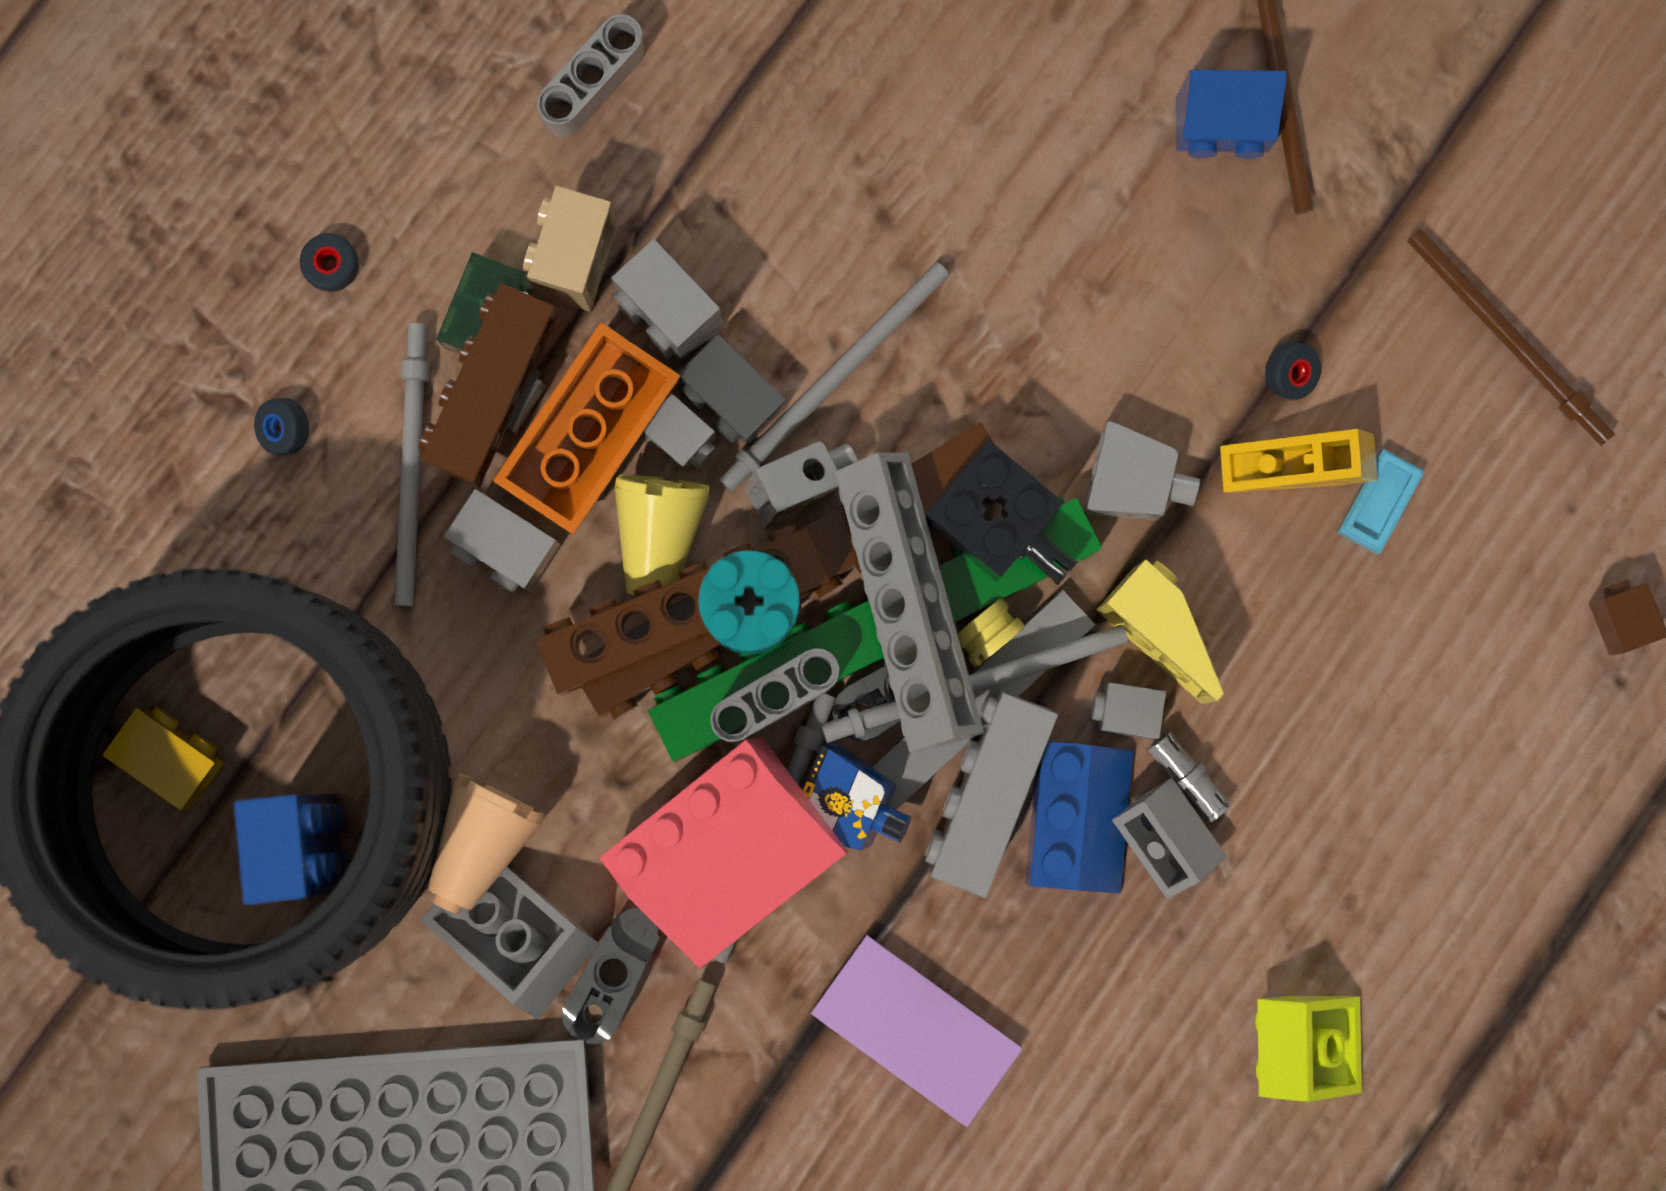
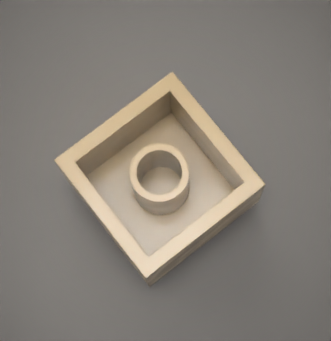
(571, 248)

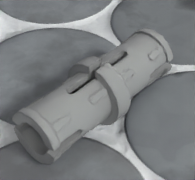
(1189, 776)

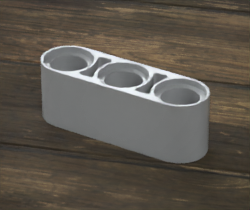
(593, 54)
(750, 696)

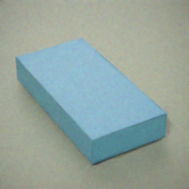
(1380, 502)

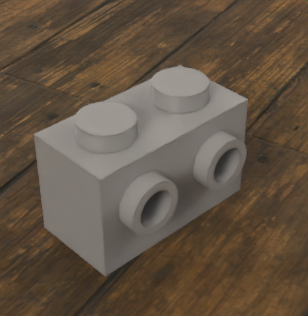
(501, 541)
(1169, 838)

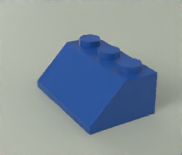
(1072, 816)

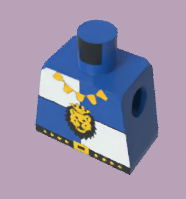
(854, 798)

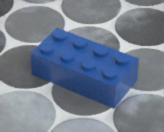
(290, 846)

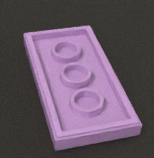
(916, 1030)

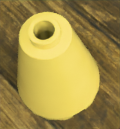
(657, 526)

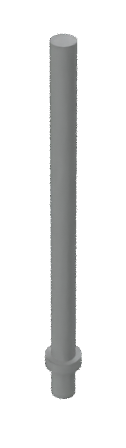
(834, 377)
(857, 721)

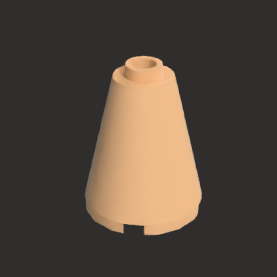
(478, 842)

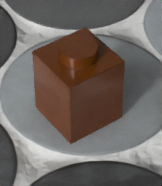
(1627, 617)

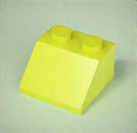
(1308, 1047)

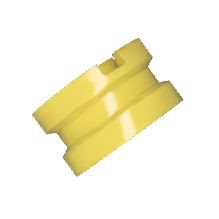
(989, 632)

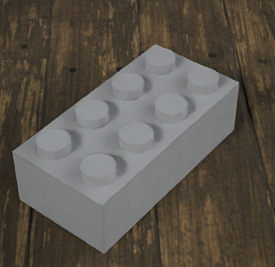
(991, 792)

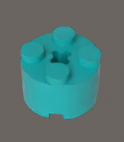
(728, 583)

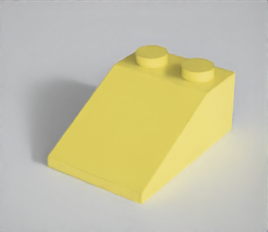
(1163, 628)

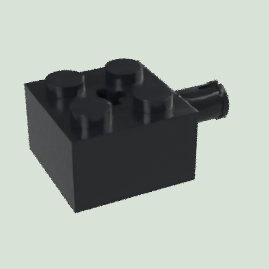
(998, 543)

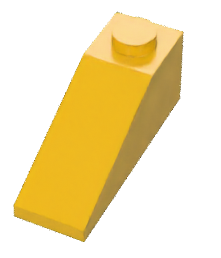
(1300, 462)

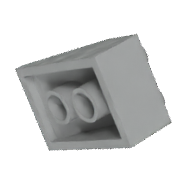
(516, 942)

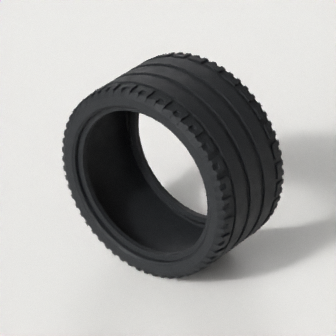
(46, 793)

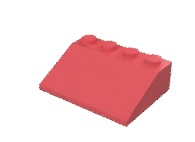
(724, 852)

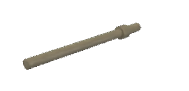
(686, 1029)

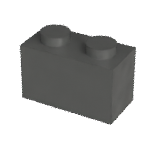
(731, 391)

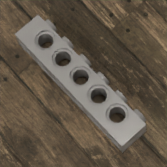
(908, 601)

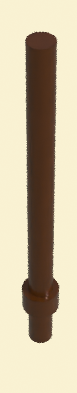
(1288, 123)
(1574, 404)

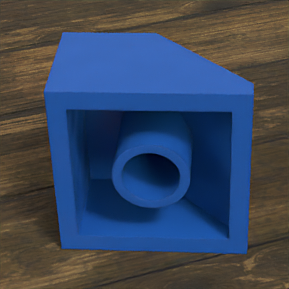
(1229, 112)

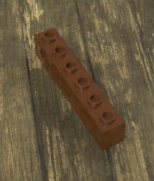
(573, 671)

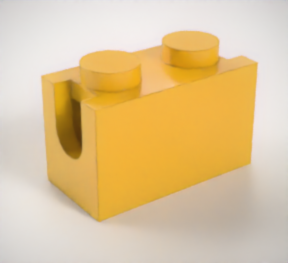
(165, 758)

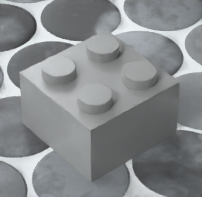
(667, 302)

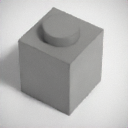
(681, 434)
(1129, 710)

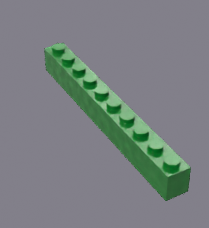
(850, 637)

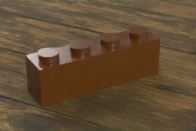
(488, 385)

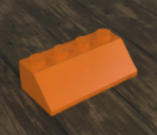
(586, 428)

